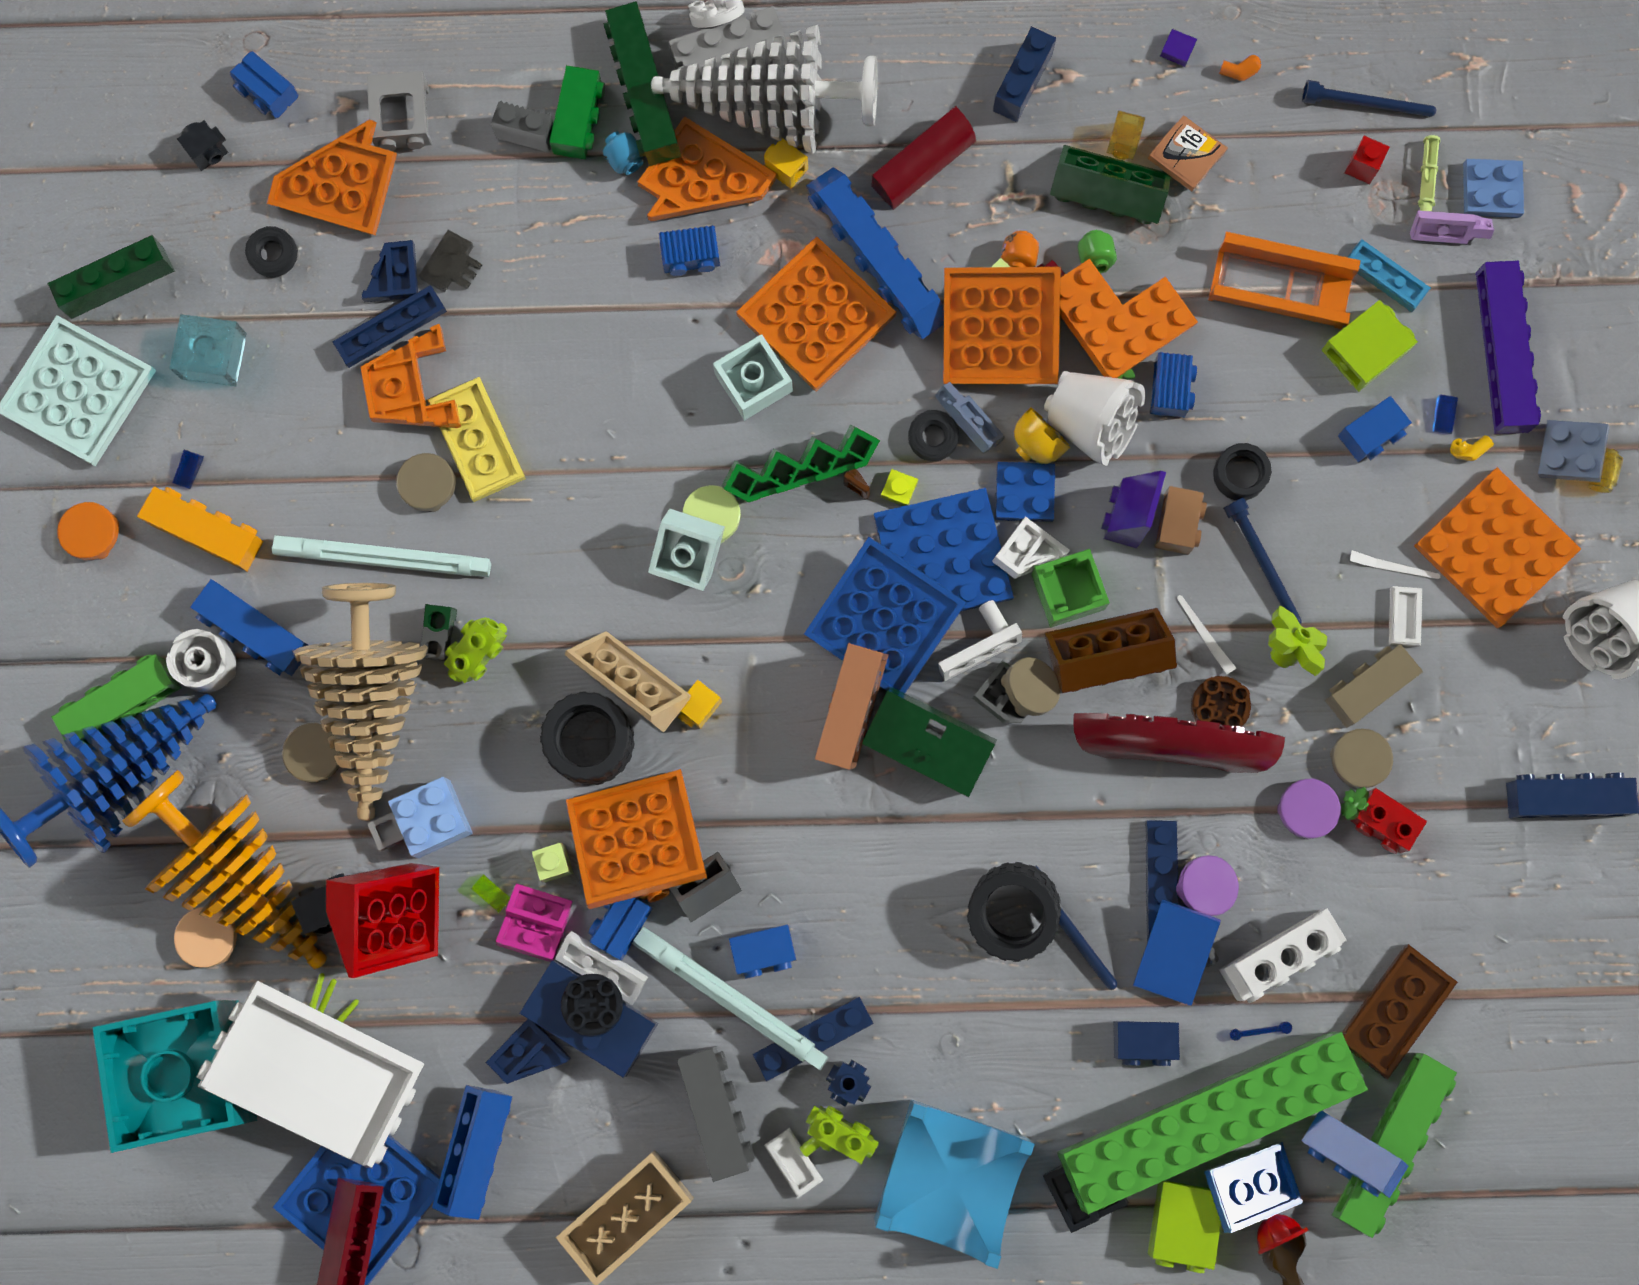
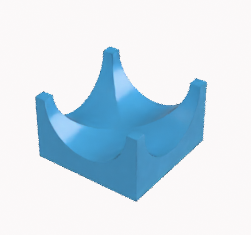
(952, 1181)

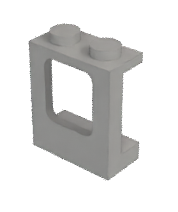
(399, 85)

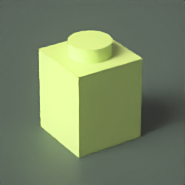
(552, 862)

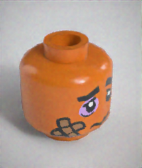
(1020, 249)

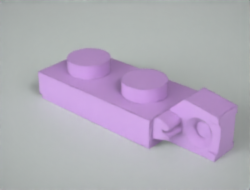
(1450, 227)

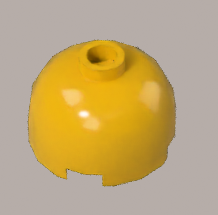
(1038, 439)

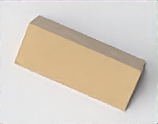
(630, 678)

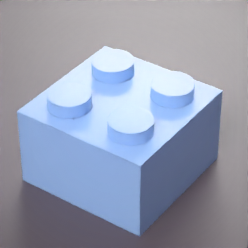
(430, 817)

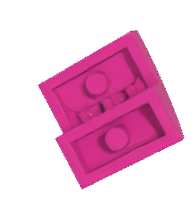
(534, 923)

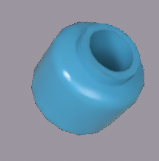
(622, 153)

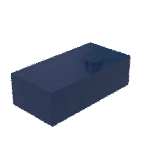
(614, 1050)

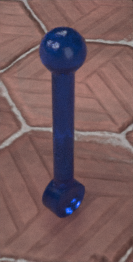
(1284, 1027)

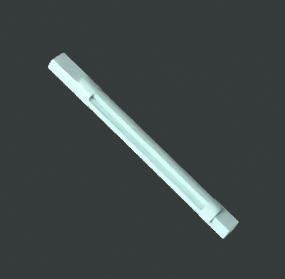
(380, 556)
(729, 998)

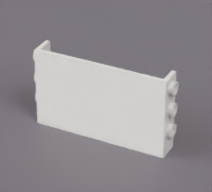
(311, 1075)

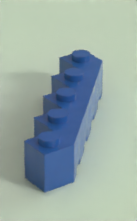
(877, 252)

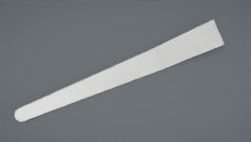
(1382, 564)
(1217, 652)

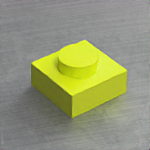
(899, 488)

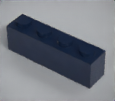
(1572, 797)

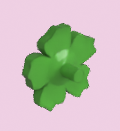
(1354, 803)

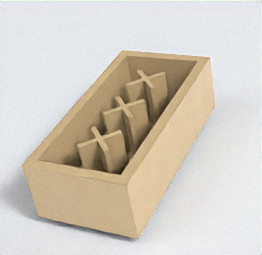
(625, 1218)

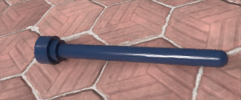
(1315, 92)
(1238, 512)
(1086, 950)

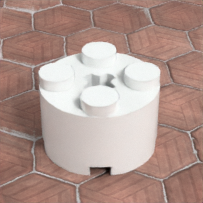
(187, 654)

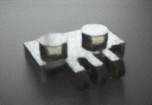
(450, 263)

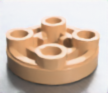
(203, 940)

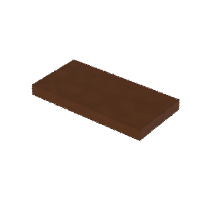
(1397, 1011)

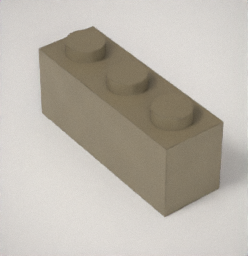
(1372, 684)

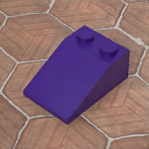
(1133, 508)

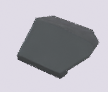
(995, 699)

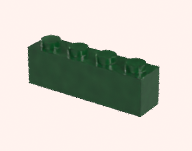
(111, 277)

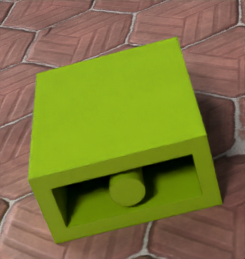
(1369, 345)
(1184, 1227)

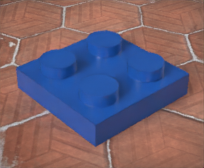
(1025, 491)

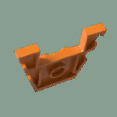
(396, 387)

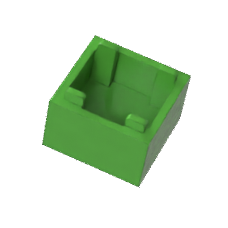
(1070, 588)

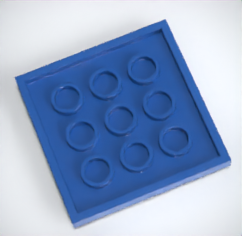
(951, 543)
(886, 609)
(405, 1197)

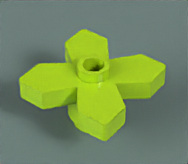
(1296, 643)

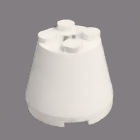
(1095, 413)
(1606, 630)

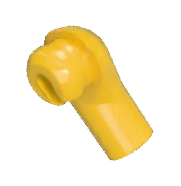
(1470, 452)

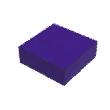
(1178, 47)

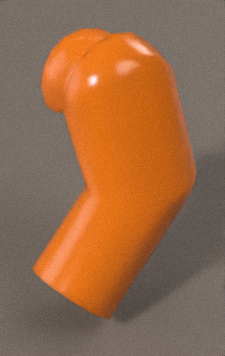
(1242, 70)

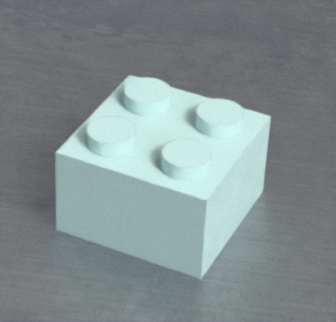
(753, 377)
(686, 549)

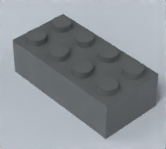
(715, 1114)

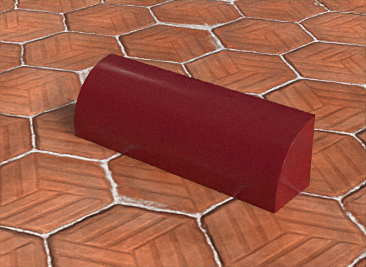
(923, 158)
(350, 1233)

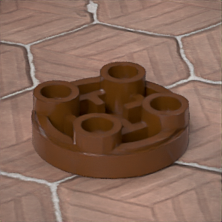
(1221, 701)

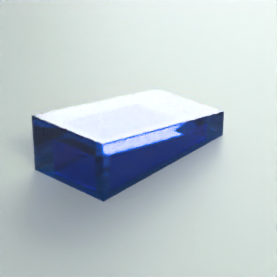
(1445, 414)
(187, 469)

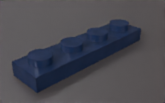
(389, 326)
(1160, 867)
(822, 1032)

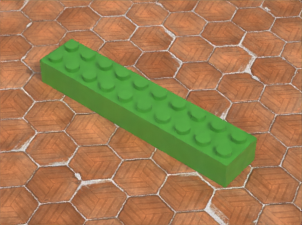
(1211, 1121)

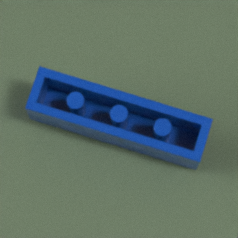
(249, 626)
(472, 1152)

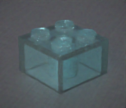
(208, 350)

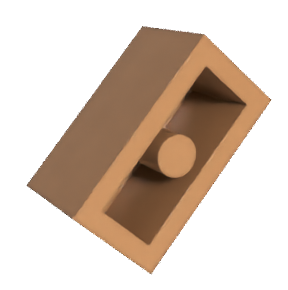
(1180, 520)

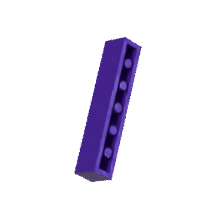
(1507, 347)

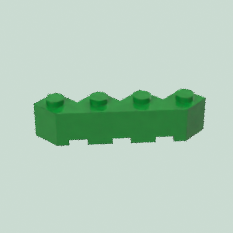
(816, 463)

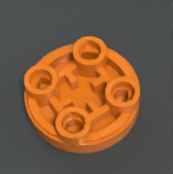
(88, 531)

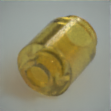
(1610, 472)

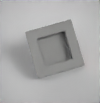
(385, 832)

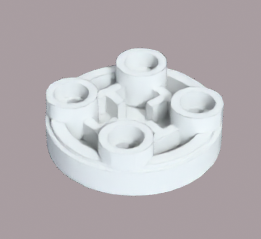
(714, 12)

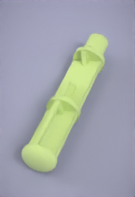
(1429, 170)

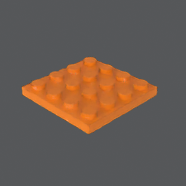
(816, 313)
(1001, 325)
(1497, 547)
(635, 839)

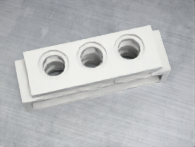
(1241, 972)

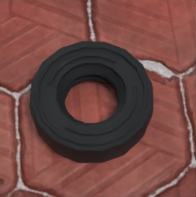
(267, 235)
(938, 419)

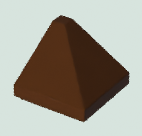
(856, 483)

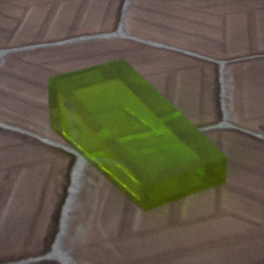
(491, 893)

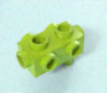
(479, 644)
(832, 1131)

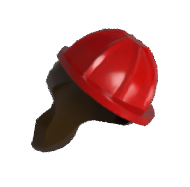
(1281, 1246)

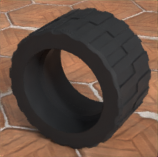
(567, 709)
(1005, 946)

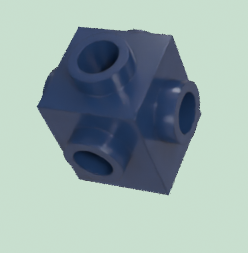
(837, 1076)

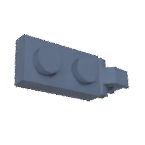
(970, 418)

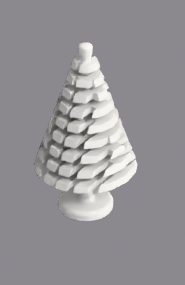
(772, 87)

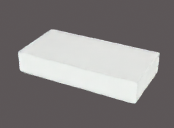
(1405, 616)
(792, 1163)

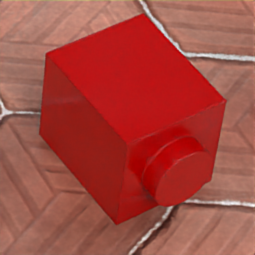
(1367, 159)

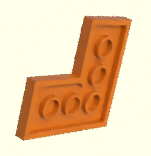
(1116, 333)

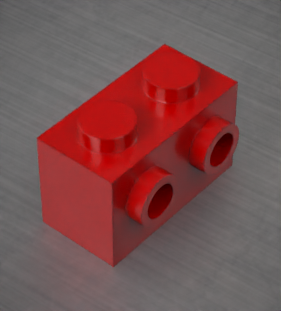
(1389, 822)

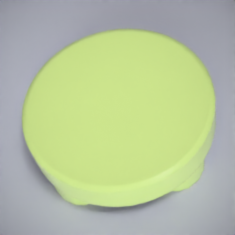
(716, 506)

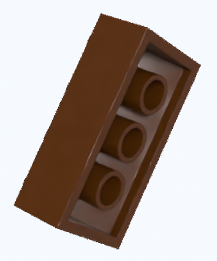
(1111, 650)

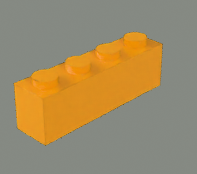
(200, 528)

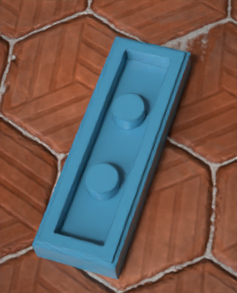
(1389, 276)

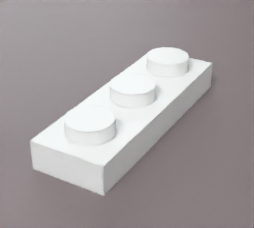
(589, 959)

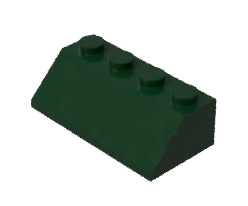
(1110, 185)

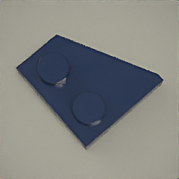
(394, 273)
(526, 1053)

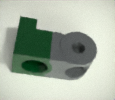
(437, 630)

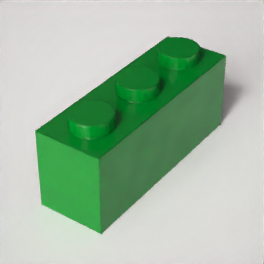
(577, 112)

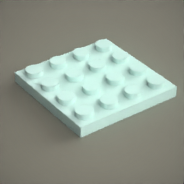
(76, 390)

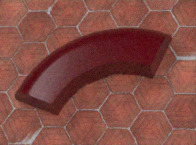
(1177, 741)

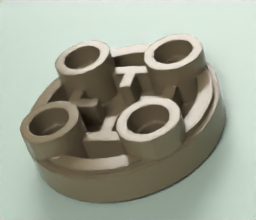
(426, 482)
(1031, 687)
(309, 754)
(1362, 758)

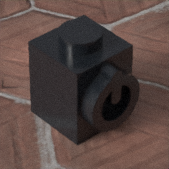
(203, 144)

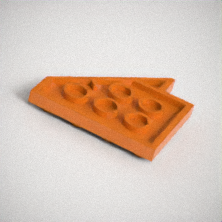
(705, 177)
(339, 181)

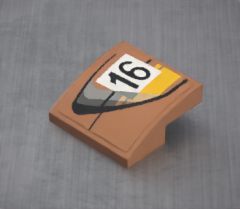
(1187, 153)

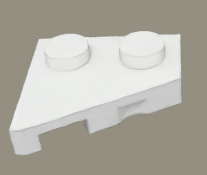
(1028, 548)

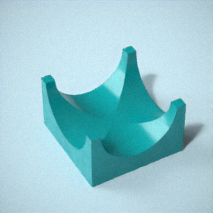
(151, 1075)

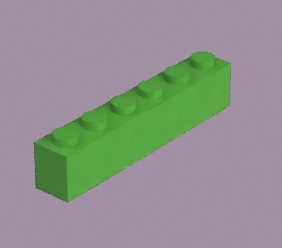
(1402, 1133)

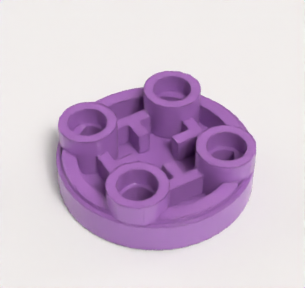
(1309, 808)
(1208, 885)

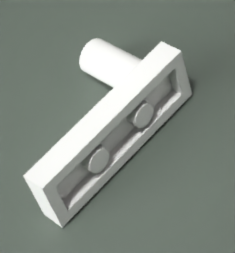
(1001, 640)

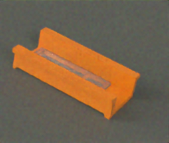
(1283, 279)

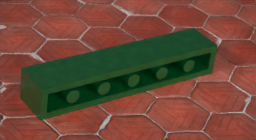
(636, 72)

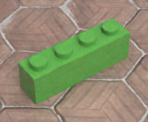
(123, 696)

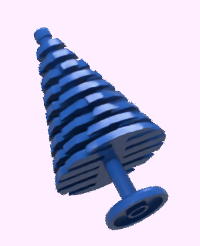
(99, 775)

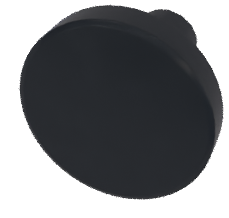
(592, 1005)

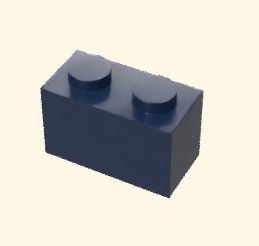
(1146, 1041)

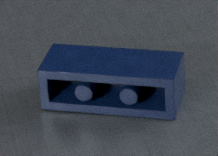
(1024, 74)

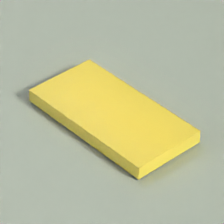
(480, 443)

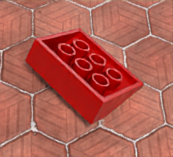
(385, 917)

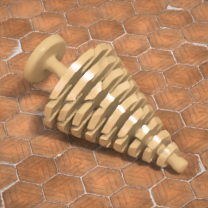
(361, 692)

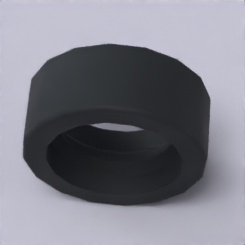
(1249, 451)

